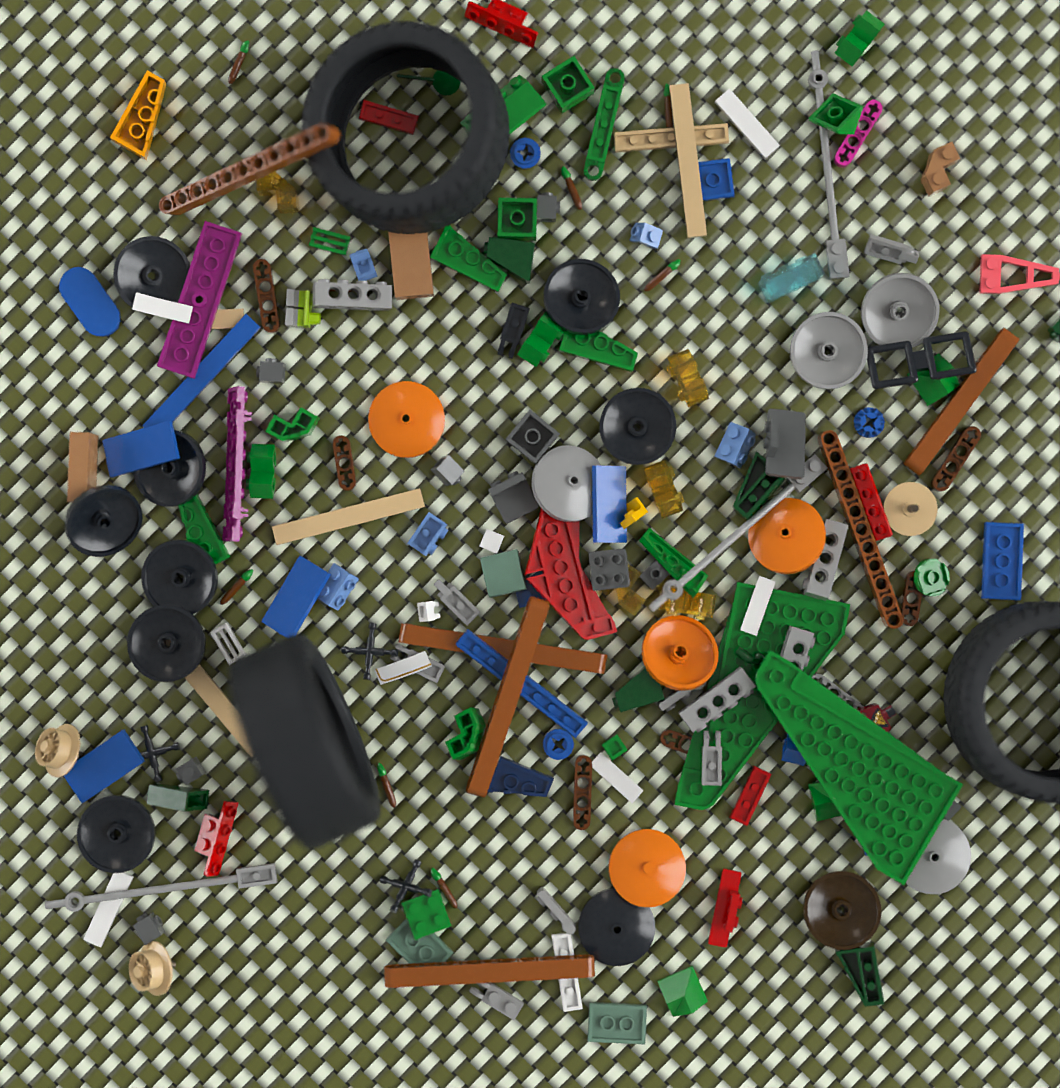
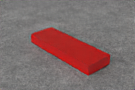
(388, 117)
(750, 795)

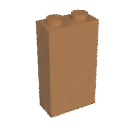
(411, 265)
(82, 463)

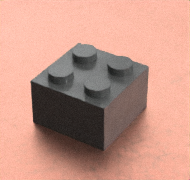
(532, 436)

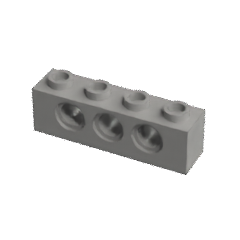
(322, 299)
(822, 590)
(794, 636)
(737, 677)

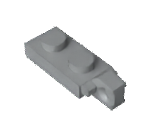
(890, 250)
(456, 602)

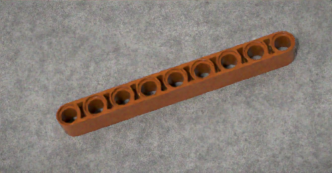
(961, 401)

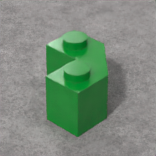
(856, 42)
(540, 340)
(302, 426)
(262, 462)
(472, 730)

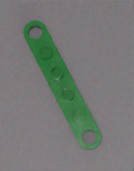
(604, 124)

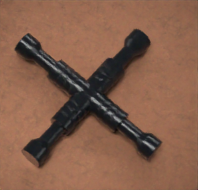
(369, 651)
(151, 753)
(405, 886)

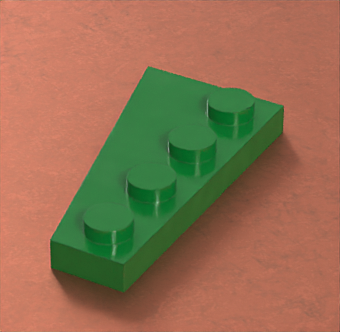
(459, 255)
(600, 349)
(202, 530)
(672, 561)

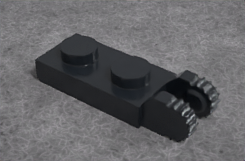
(513, 328)

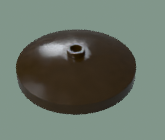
(860, 913)

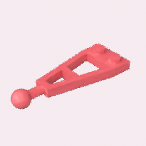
(991, 274)

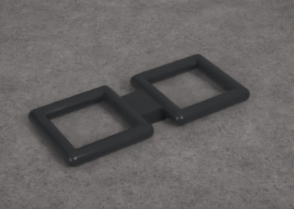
(921, 360)

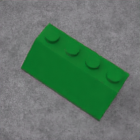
(521, 103)

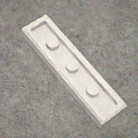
(747, 123)
(107, 910)
(568, 987)

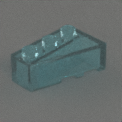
(790, 278)

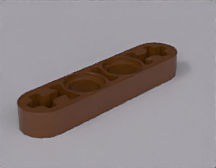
(266, 296)
(956, 459)
(585, 792)

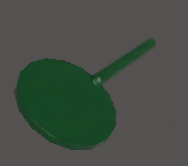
(442, 82)

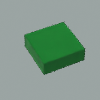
(614, 747)

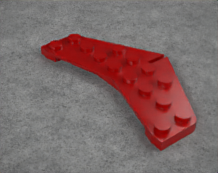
(563, 579)

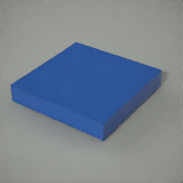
(716, 179)

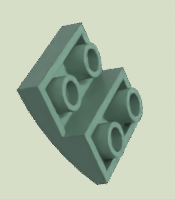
(503, 573)

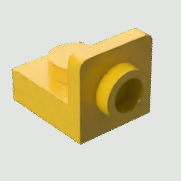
(635, 511)

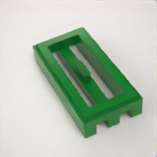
(331, 234)

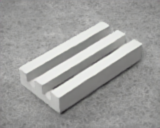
(234, 639)

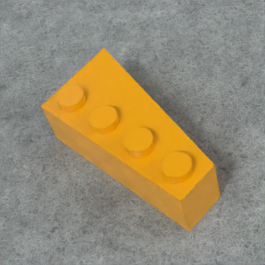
(140, 117)

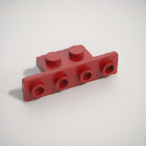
(503, 19)
(871, 501)
(214, 837)
(726, 908)

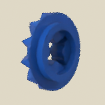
(519, 146)
(867, 431)
(558, 753)

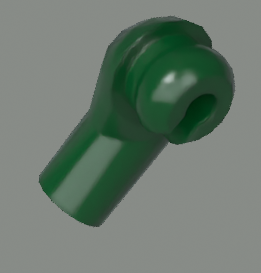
(749, 658)

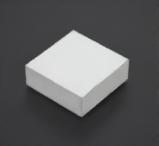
(491, 541)

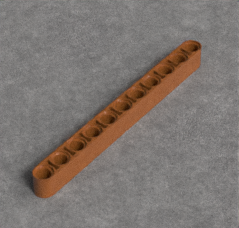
(237, 175)
(867, 536)
(543, 654)
(507, 696)
(489, 971)

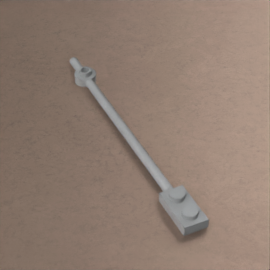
(836, 247)
(813, 468)
(246, 877)

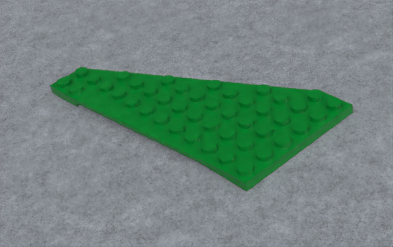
(752, 718)
(873, 779)

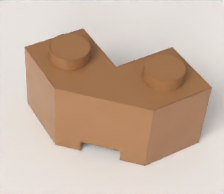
(934, 176)

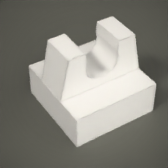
(426, 611)

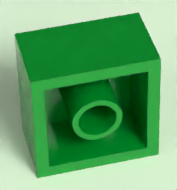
(567, 84)
(517, 218)
(426, 914)

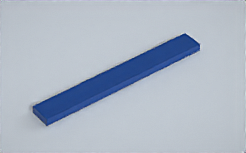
(207, 371)
(531, 690)

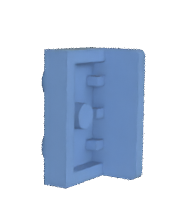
(735, 445)
(428, 534)
(337, 587)

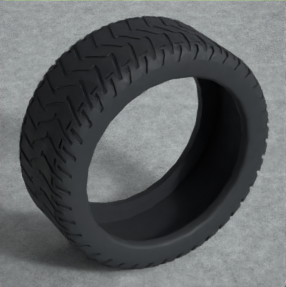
(353, 70)
(966, 693)
(303, 742)

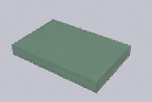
(422, 950)
(617, 1023)

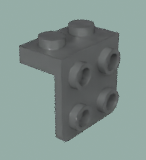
(513, 497)
(609, 569)

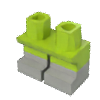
(299, 310)

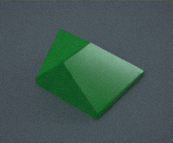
(838, 115)
(933, 390)
(821, 802)
(683, 992)

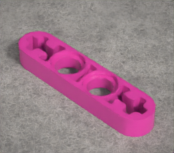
(859, 134)

